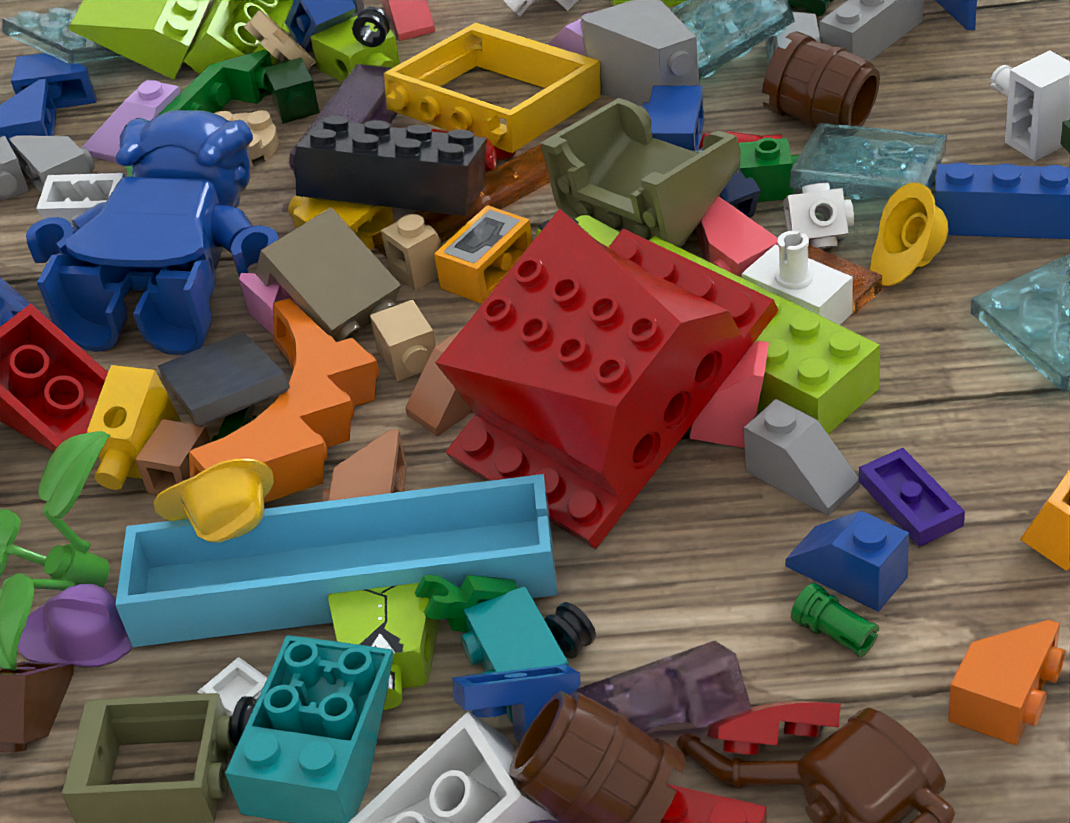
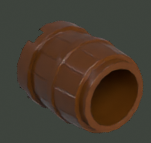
(820, 83)
(594, 764)

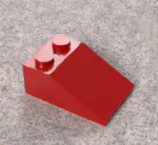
(45, 380)

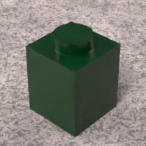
(292, 90)

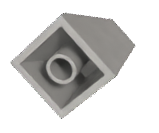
(640, 48)

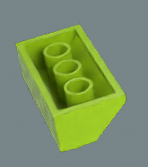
(224, 34)

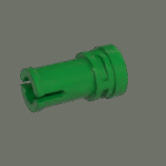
(824, 614)

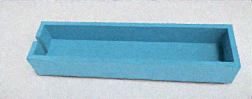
(298, 554)

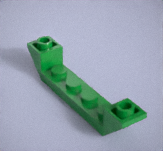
(224, 81)

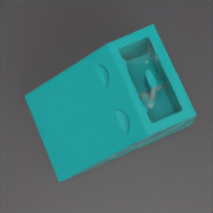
(312, 733)

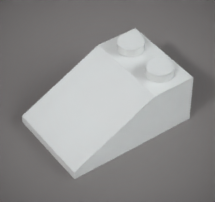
(457, 781)

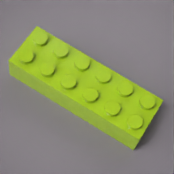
(809, 358)

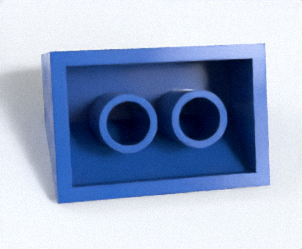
(1004, 200)

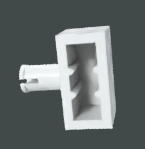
(1036, 103)
(75, 193)
(801, 280)

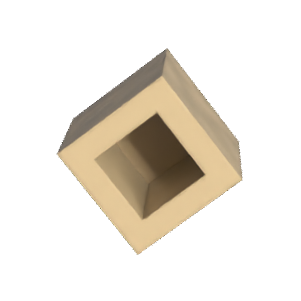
(403, 339)

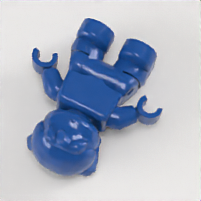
(154, 236)

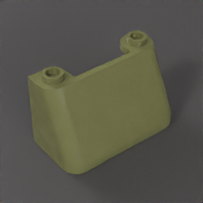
(635, 182)

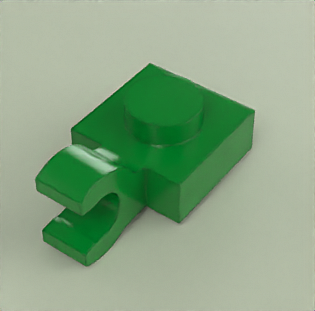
(450, 601)

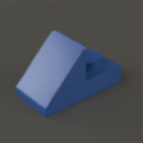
(524, 689)

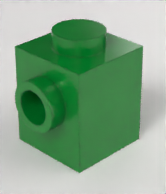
(769, 165)

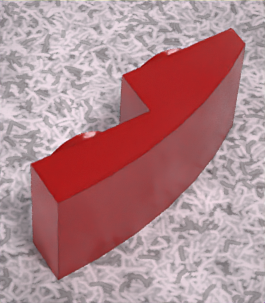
(760, 725)

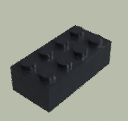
(391, 166)

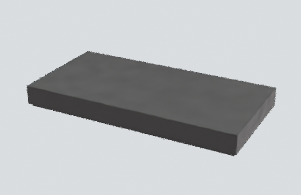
(223, 378)

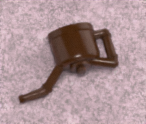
(856, 775)

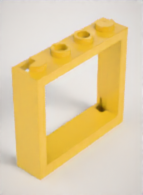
(568, 80)

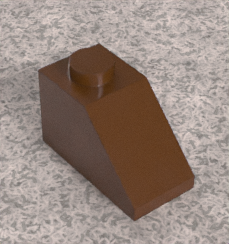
(30, 701)

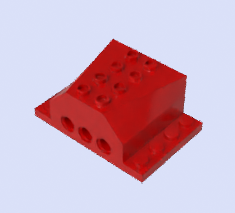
(594, 367)

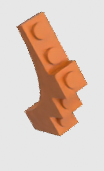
(307, 418)

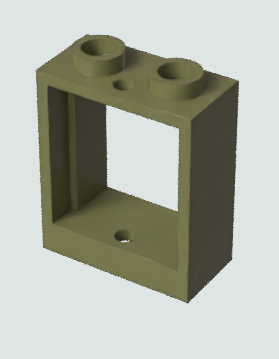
(143, 720)

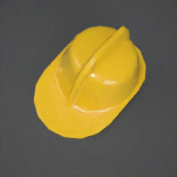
(909, 233)
(219, 500)

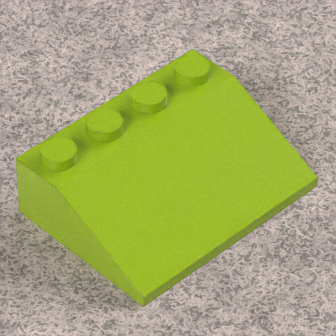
(142, 30)

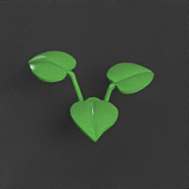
(65, 564)

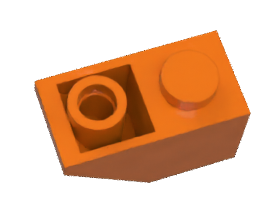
(1004, 679)

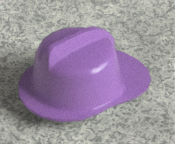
(76, 629)

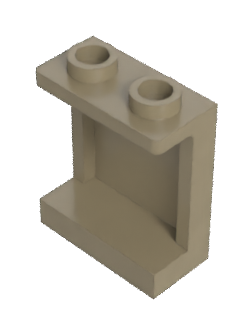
(329, 275)

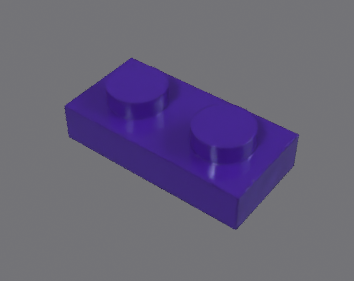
(911, 496)

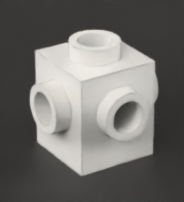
(818, 198)

